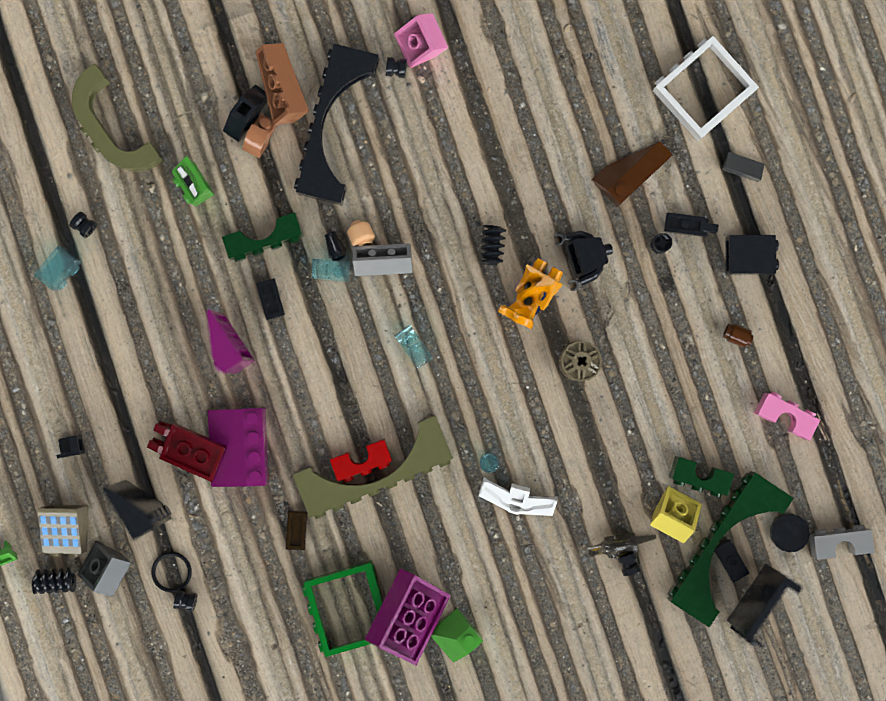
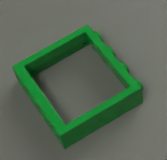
(314, 610)

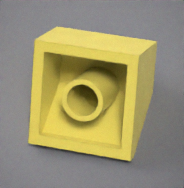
(676, 515)

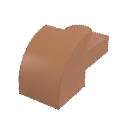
(259, 135)

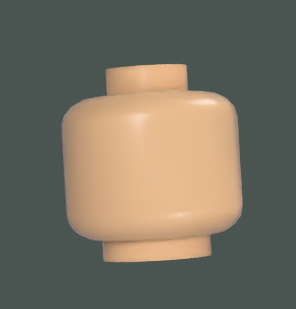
(360, 233)

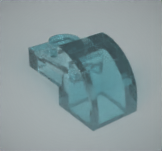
(330, 270)
(413, 346)

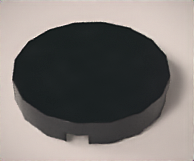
(789, 533)

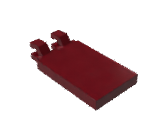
(188, 450)

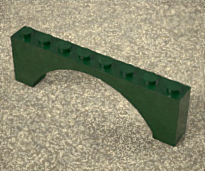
(693, 588)

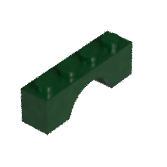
(286, 230)

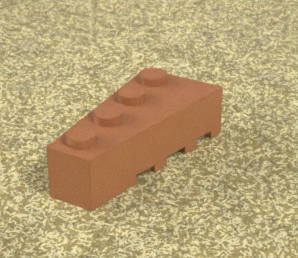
(280, 84)

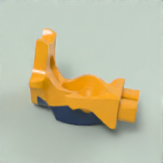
(541, 286)

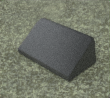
(743, 167)

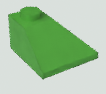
(456, 636)

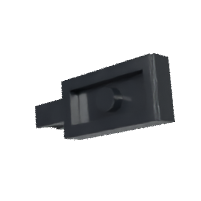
(688, 225)

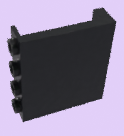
(760, 602)

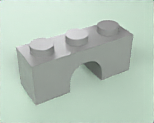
(824, 543)

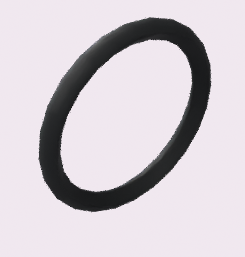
(154, 575)

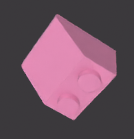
(420, 39)

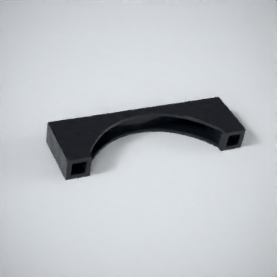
(344, 70)

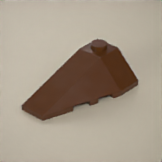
(629, 173)

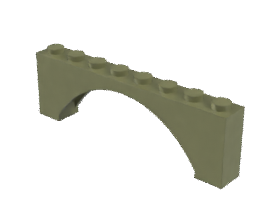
(325, 494)

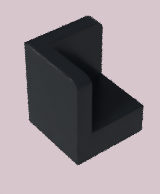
(71, 446)

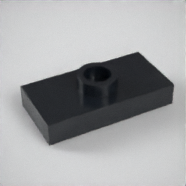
(270, 299)
(731, 561)

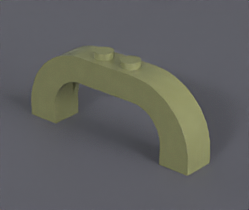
(83, 95)

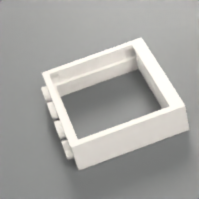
(675, 107)

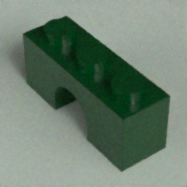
(717, 482)

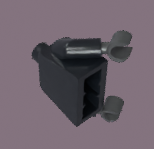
(586, 255)

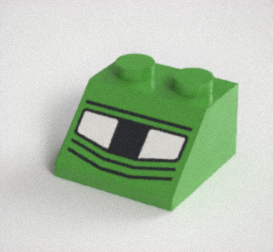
(192, 182)

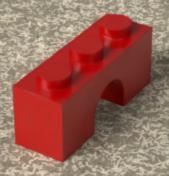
(346, 468)

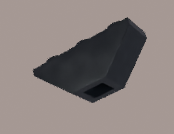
(245, 112)

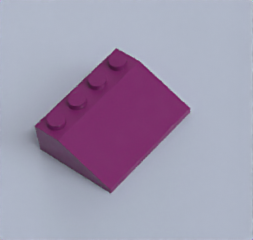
(226, 346)
(246, 442)
(407, 617)

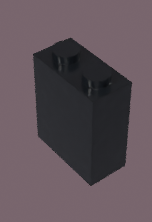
(751, 254)

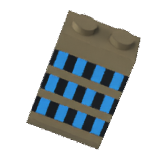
(63, 529)

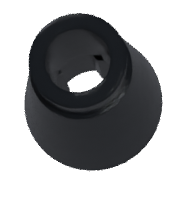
(335, 247)

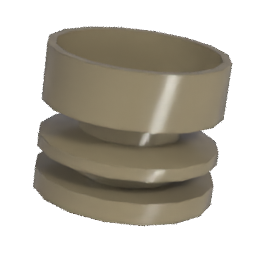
(568, 361)

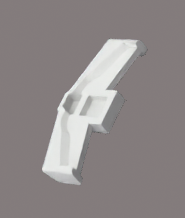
(517, 499)

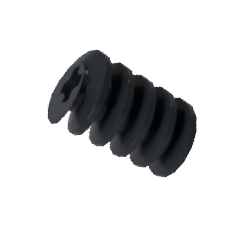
(492, 245)
(53, 582)

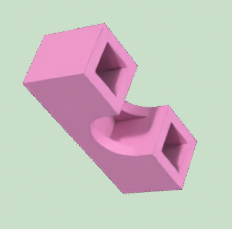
(802, 422)

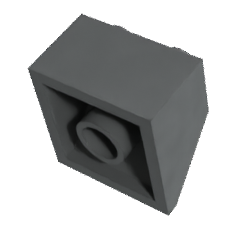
(103, 569)

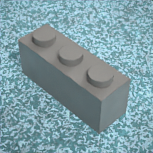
(382, 259)

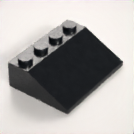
(136, 508)

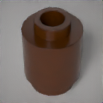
(738, 335)

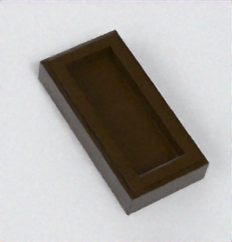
(296, 530)

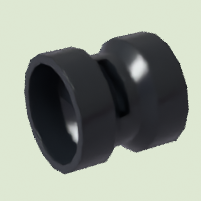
(397, 68)
(82, 224)
(663, 241)
(629, 564)
(185, 601)

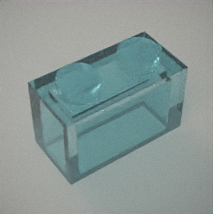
(58, 269)

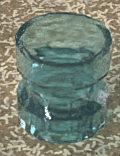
(489, 462)

